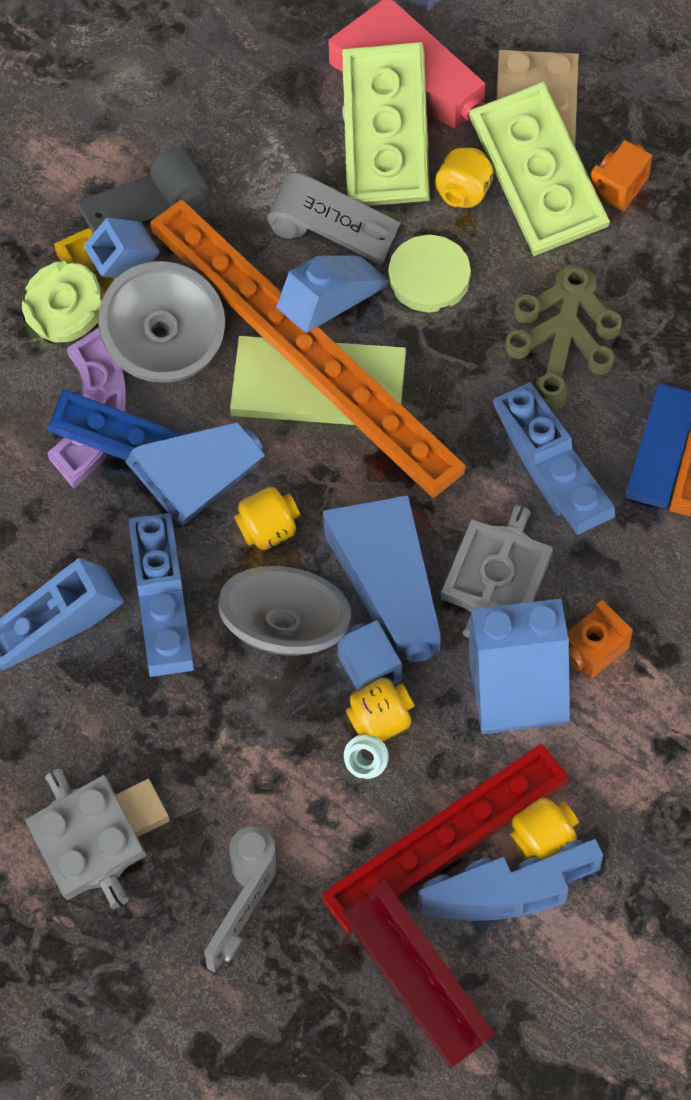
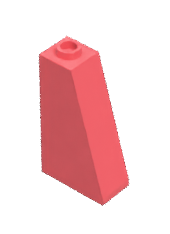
(449, 83)

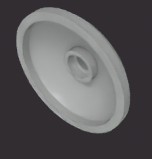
(167, 298)
(284, 610)

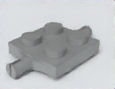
(496, 566)
(86, 838)

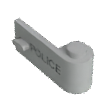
(315, 206)
(254, 868)

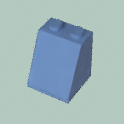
(520, 666)

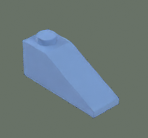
(327, 288)
(57, 611)

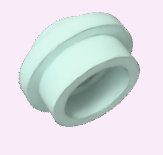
(358, 764)

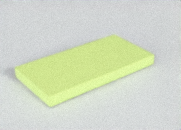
(386, 124)
(539, 168)
(274, 389)

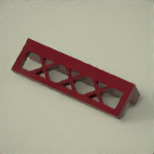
(417, 974)

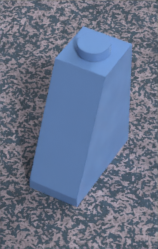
(196, 467)

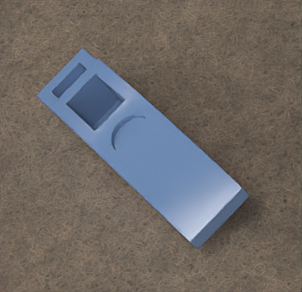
(551, 460)
(160, 595)
(495, 893)

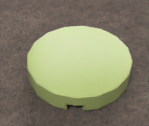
(429, 273)
(63, 301)

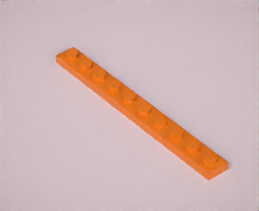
(311, 352)

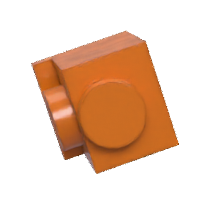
(622, 174)
(612, 635)

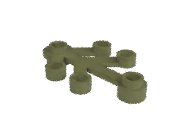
(564, 328)

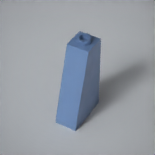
(386, 567)

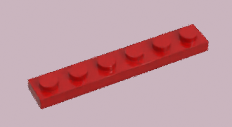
(451, 831)

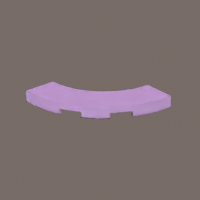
(100, 382)

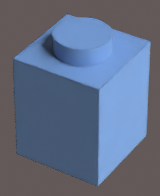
(120, 246)
(368, 655)

